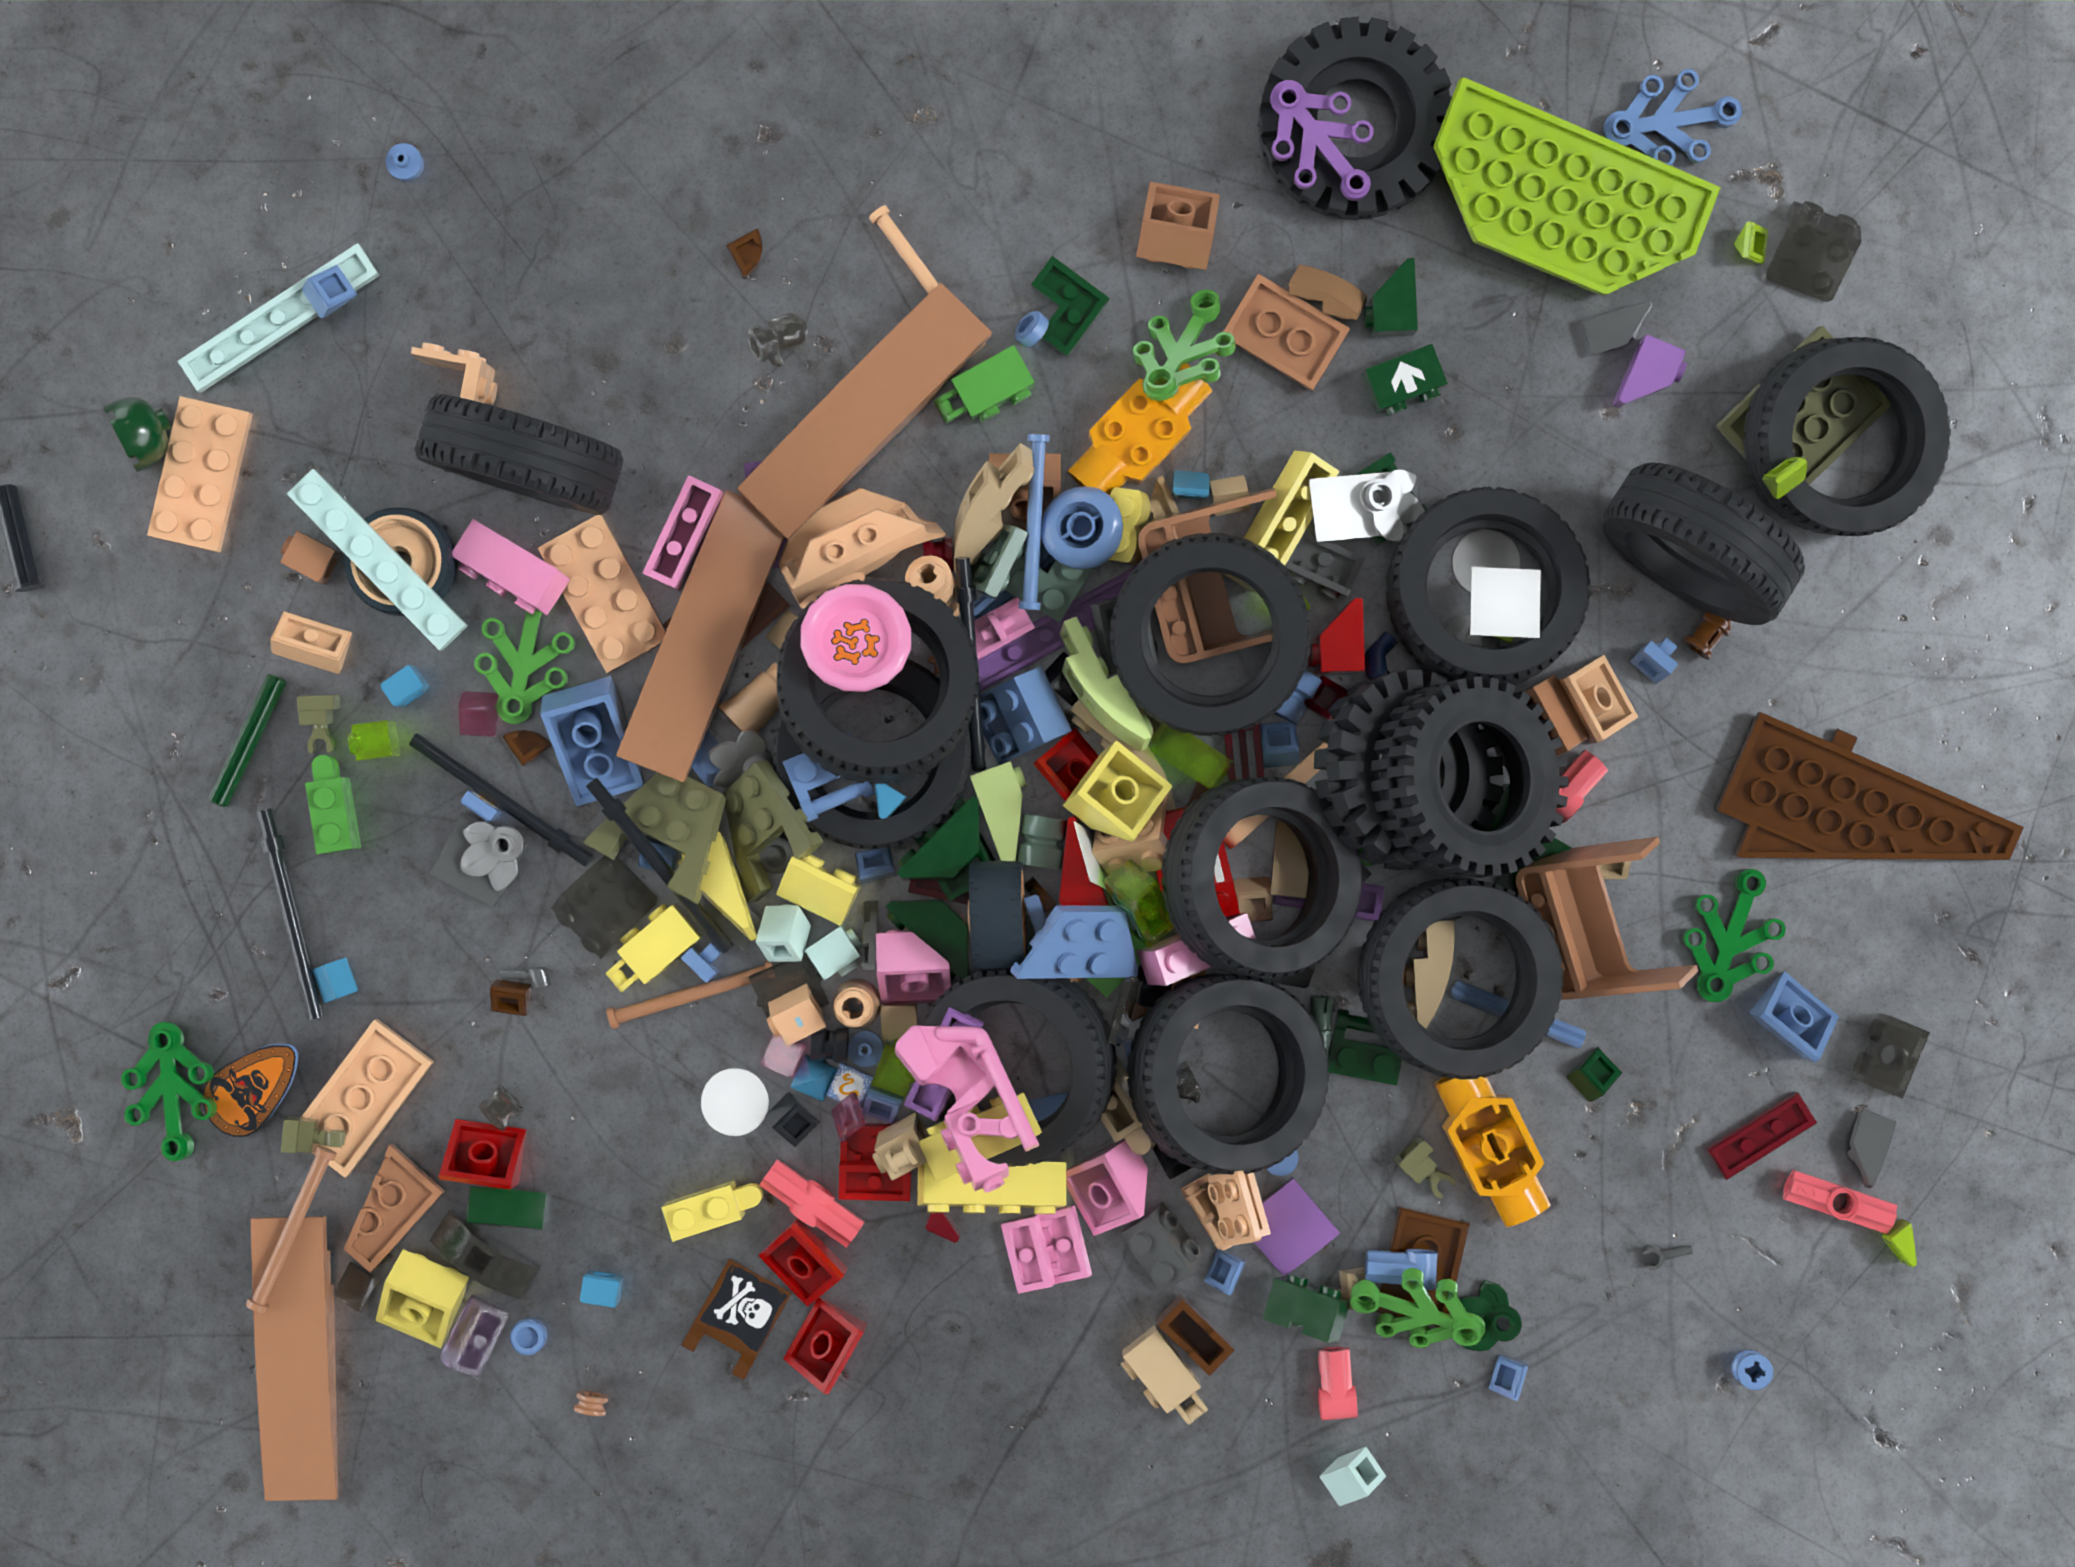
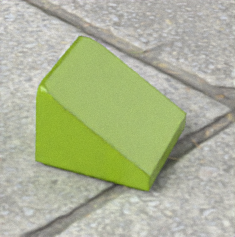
(1786, 476)
(1901, 1242)

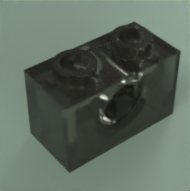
(1908, 1045)

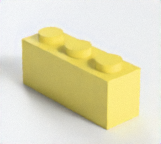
(943, 1162)

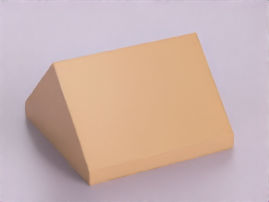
(1598, 699)

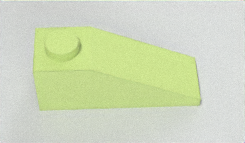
(1001, 803)

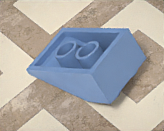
(586, 734)

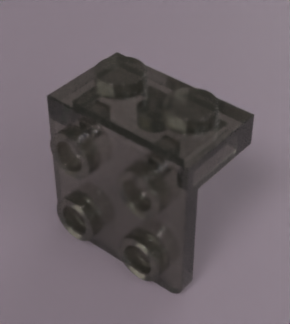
(1814, 251)
(604, 905)

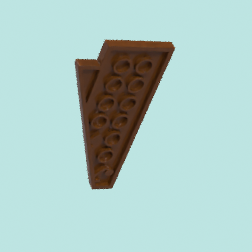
(1833, 804)

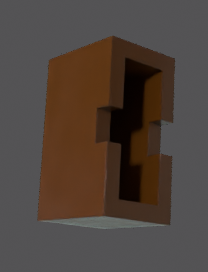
(1195, 1334)

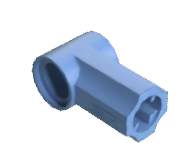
(1389, 1265)

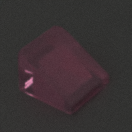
(478, 714)
(784, 1058)

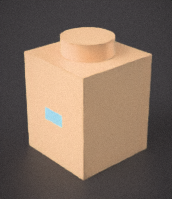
(795, 1015)

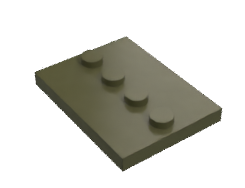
(1827, 420)

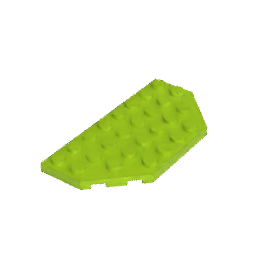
(1566, 193)

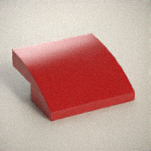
(860, 1175)

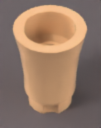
(754, 703)
(865, 994)

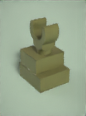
(318, 711)
(302, 1135)
(1418, 1165)

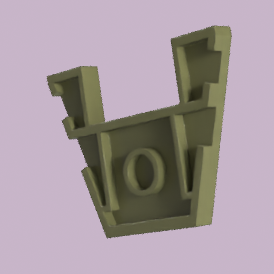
(676, 815)
(756, 817)

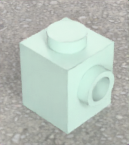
(783, 933)
(836, 952)
(1352, 1476)

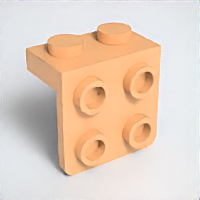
(478, 375)
(1145, 850)
(1238, 1207)

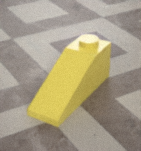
(724, 889)

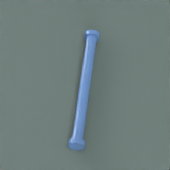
(1034, 517)

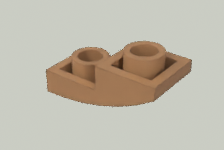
(1337, 294)

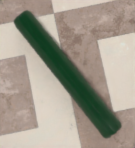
(247, 740)

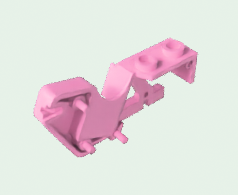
(970, 1068)

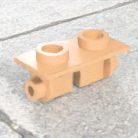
(1198, 1197)

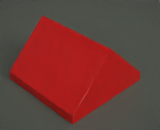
(1066, 763)
(483, 1155)
(803, 1262)
(824, 1344)

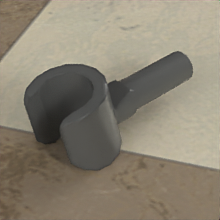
(538, 977)
(1665, 1254)

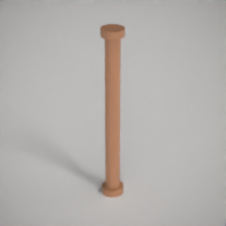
(682, 997)
(290, 1230)

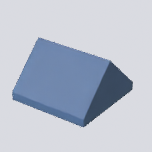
(1795, 1017)

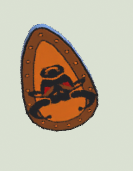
(251, 1088)

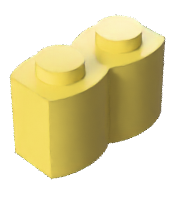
(1135, 511)

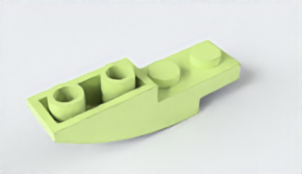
(1102, 696)

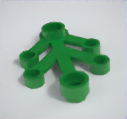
(1730, 940)
(170, 1086)

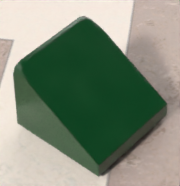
(1594, 1075)

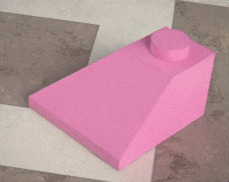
(909, 969)
(1109, 1187)

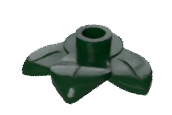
(1490, 1306)

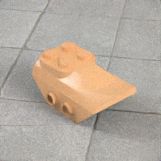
(850, 541)

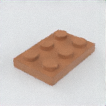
(1285, 332)

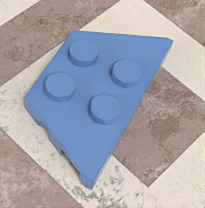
(1081, 945)

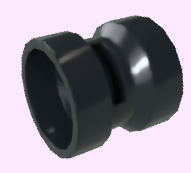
(830, 1045)

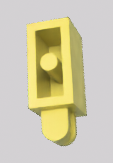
(654, 946)
(709, 1208)

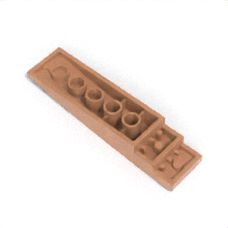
(865, 411)
(702, 640)
(296, 1364)

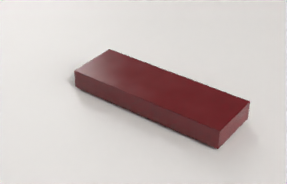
(1761, 1135)

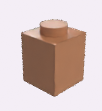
(310, 557)

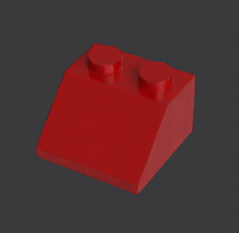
(1341, 643)

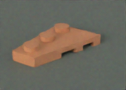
(393, 1206)

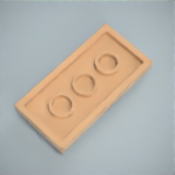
(200, 474)
(604, 593)
(367, 1092)

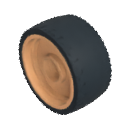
(422, 540)
(997, 914)

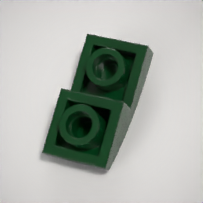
(505, 1207)

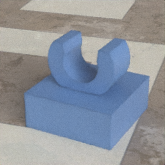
(1655, 660)
(702, 961)

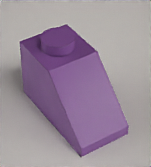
(1651, 369)

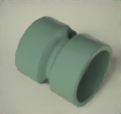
(1042, 842)

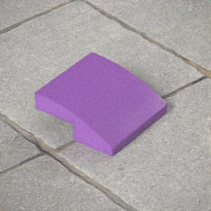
(1295, 1227)

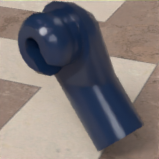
(1375, 656)

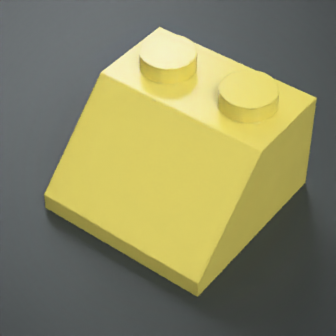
(1117, 793)
(421, 1298)

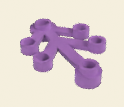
(1317, 134)

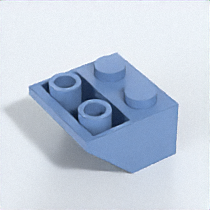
(1021, 715)

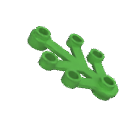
(1164, 381)
(523, 664)
(1460, 1325)

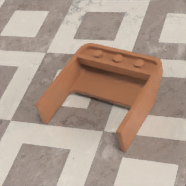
(1196, 609)
(1577, 907)

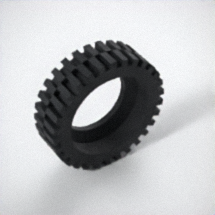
(1414, 790)

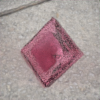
(848, 1116)

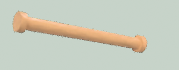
(905, 250)

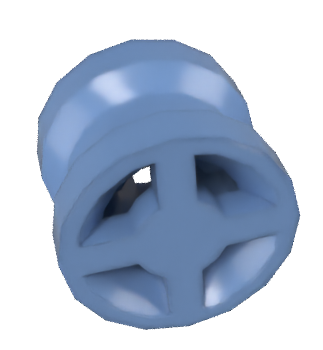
(1744, 1367)

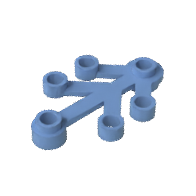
(1666, 120)

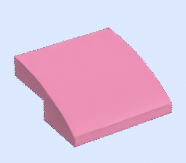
(1046, 1249)

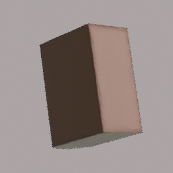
(1843, 739)

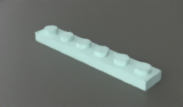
(268, 324)
(377, 559)

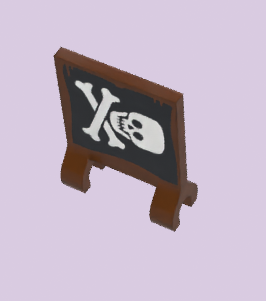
(739, 1314)

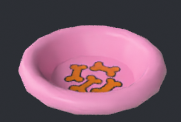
(855, 637)

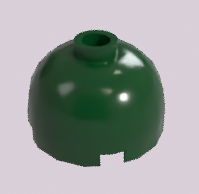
(140, 430)

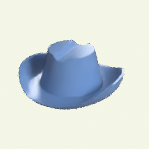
(1082, 527)

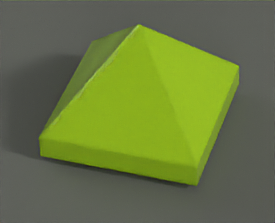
(1752, 242)

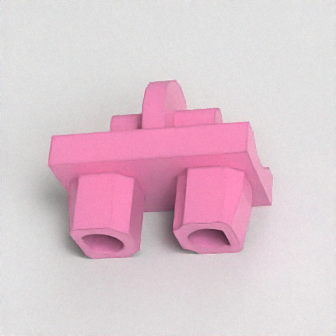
(1001, 627)

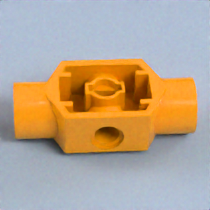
(1136, 436)
(1493, 1147)

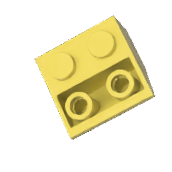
(819, 889)

